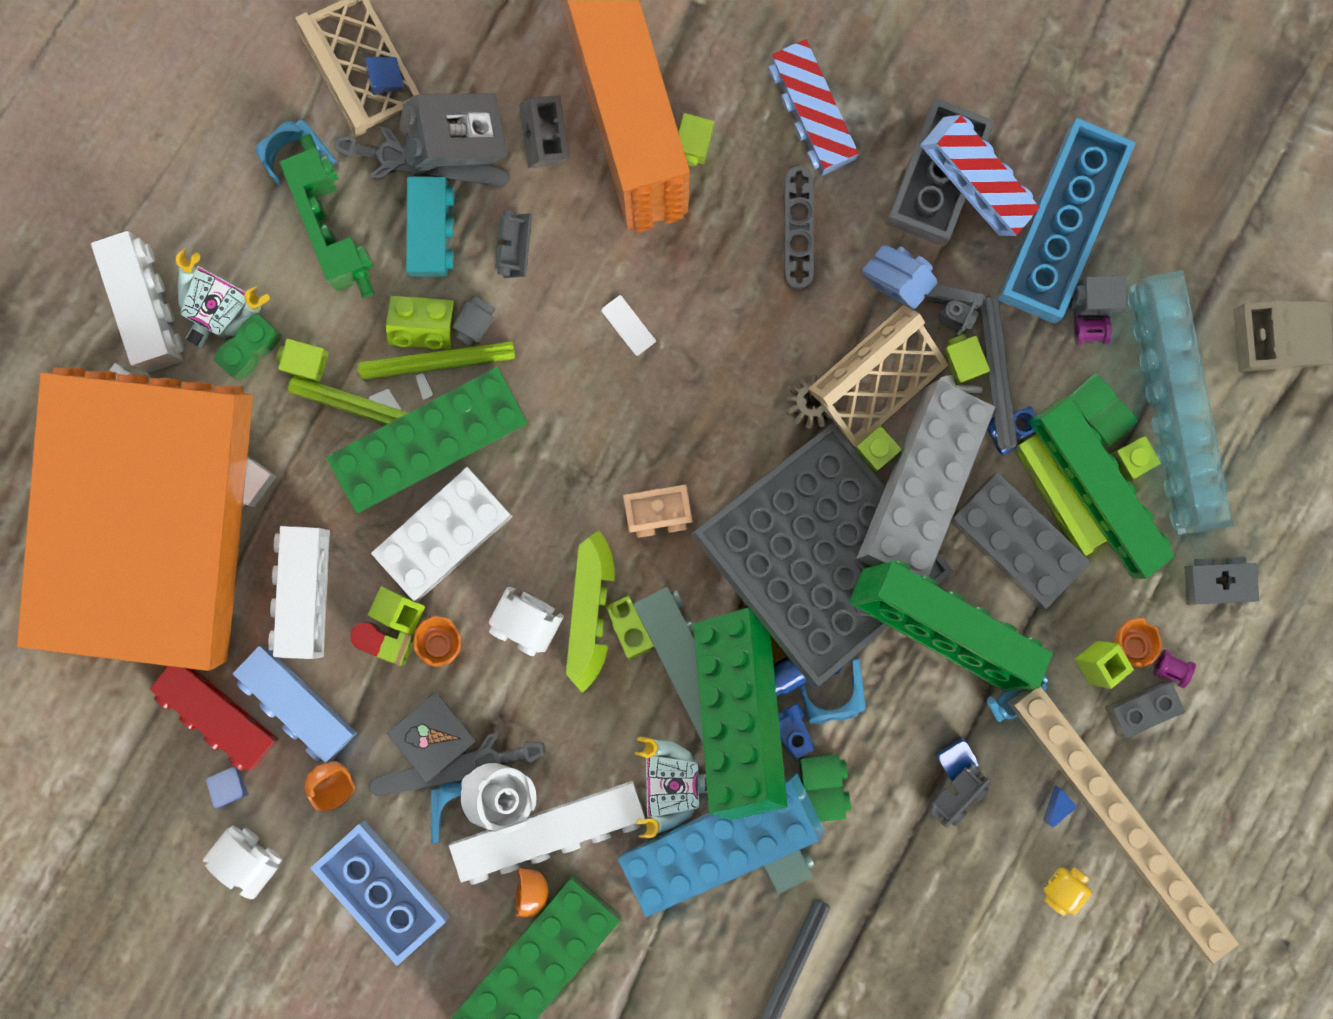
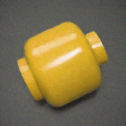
(1067, 891)

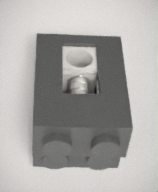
(428, 133)

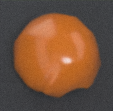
(436, 641)
(1139, 642)
(328, 786)
(531, 893)

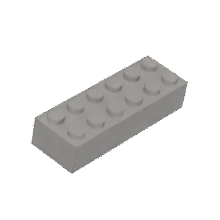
(927, 479)

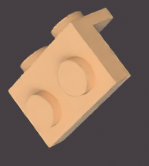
(658, 509)

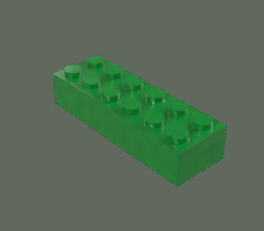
(427, 440)
(951, 626)
(739, 716)
(543, 956)

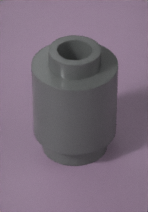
(473, 321)

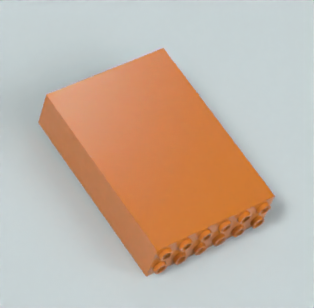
(630, 109)
(134, 518)

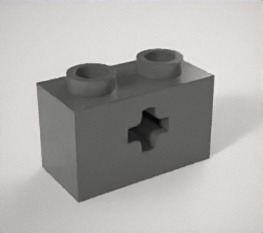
(544, 131)
(1099, 296)
(1240, 578)
(1145, 709)

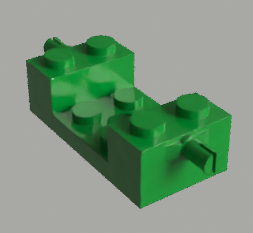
(310, 178)

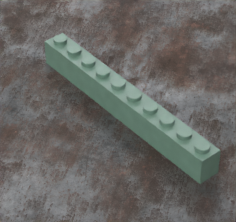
(676, 648)

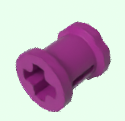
(1082, 325)
(1174, 668)

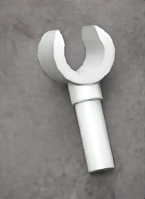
(966, 388)

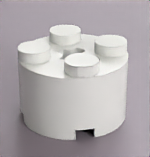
(524, 621)
(498, 797)
(241, 861)

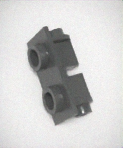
(513, 257)
(958, 316)
(969, 788)

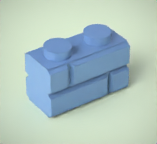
(900, 275)

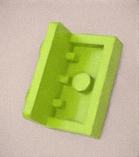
(420, 322)

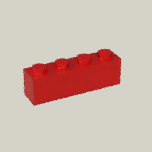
(214, 715)

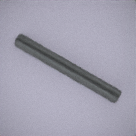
(998, 373)
(796, 960)

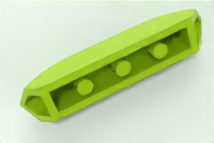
(584, 655)

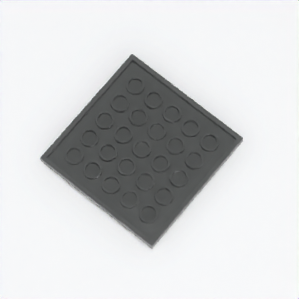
(795, 549)

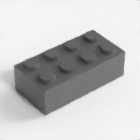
(926, 197)
(1019, 541)

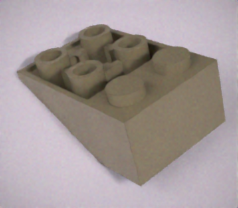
(1283, 335)

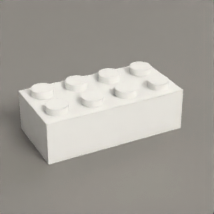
(138, 302)
(441, 534)
(300, 592)

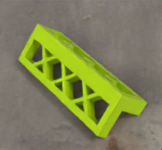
(1059, 496)

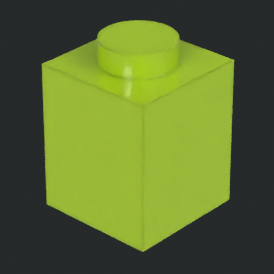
(695, 138)
(965, 359)
(302, 360)
(877, 449)
(1136, 458)
(396, 610)
(1104, 664)

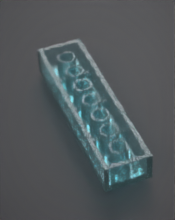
(1179, 403)

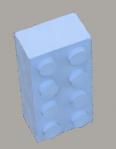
(380, 892)

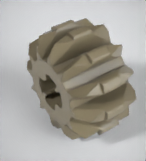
(800, 403)

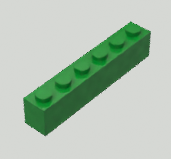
(1102, 488)

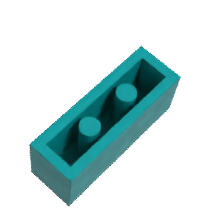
(429, 227)

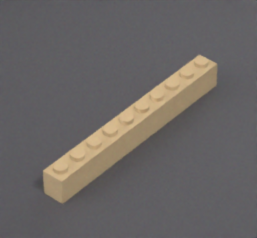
(1123, 823)

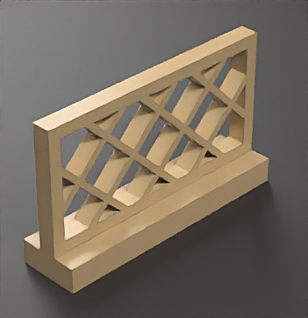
(331, 69)
(868, 359)

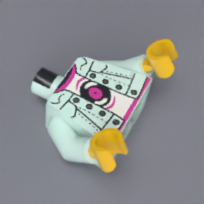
(212, 301)
(671, 785)

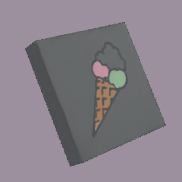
(431, 737)

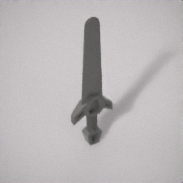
(393, 157)
(464, 765)

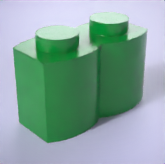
(253, 340)
(1103, 409)
(824, 786)

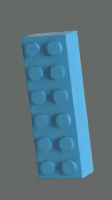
(1067, 221)
(717, 850)

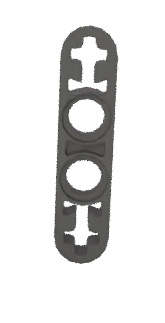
(799, 228)

